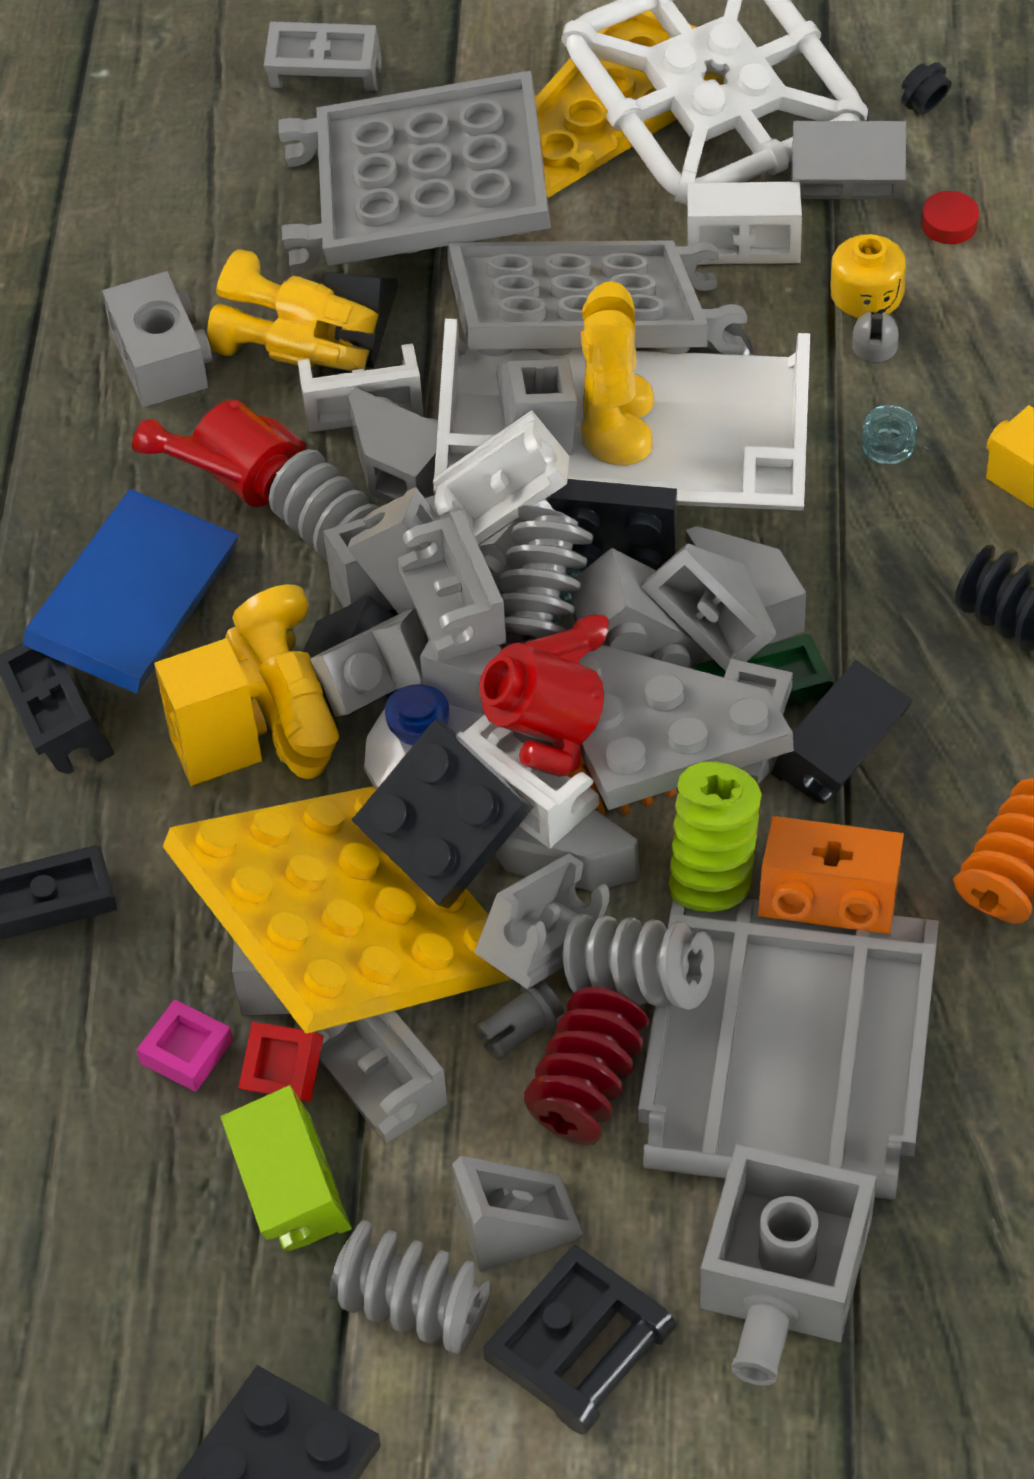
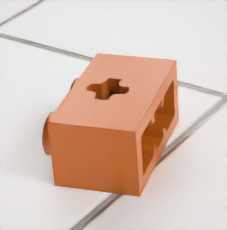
(830, 874)

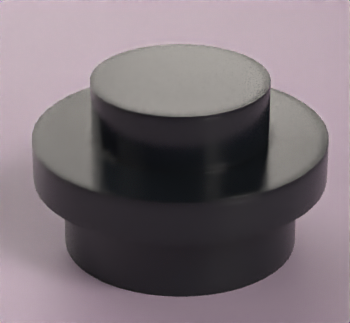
(925, 87)

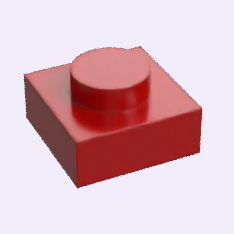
(280, 1058)

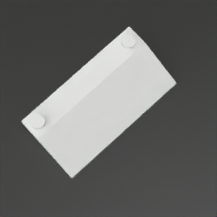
(719, 422)

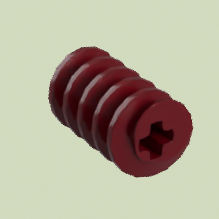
(585, 1064)

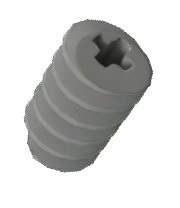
(315, 498)
(539, 572)
(639, 960)
(409, 1290)

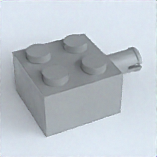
(784, 1253)

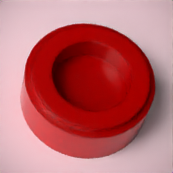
(950, 217)

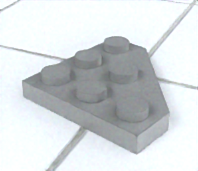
(670, 718)

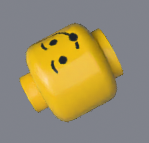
(868, 275)

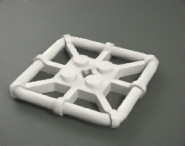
(705, 106)

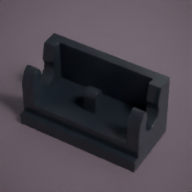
(52, 706)
(840, 732)

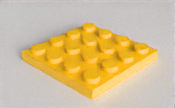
(330, 911)

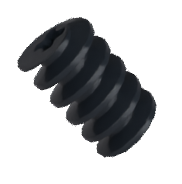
(1000, 595)

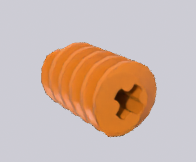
(1001, 868)

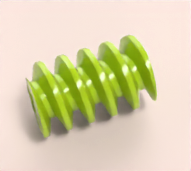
(714, 836)

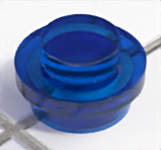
(413, 710)

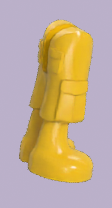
(305, 319)
(612, 391)
(286, 678)

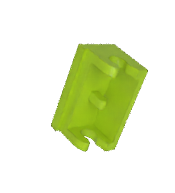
(285, 1170)

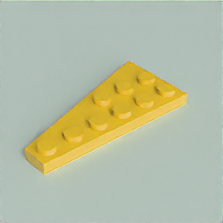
(574, 120)

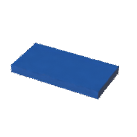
(131, 591)

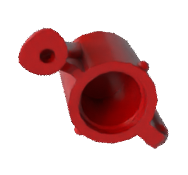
(229, 444)
(548, 694)

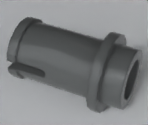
(522, 1018)

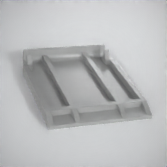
(795, 1049)

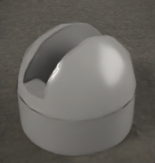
(875, 349)

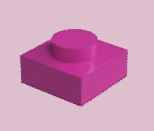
(185, 1045)

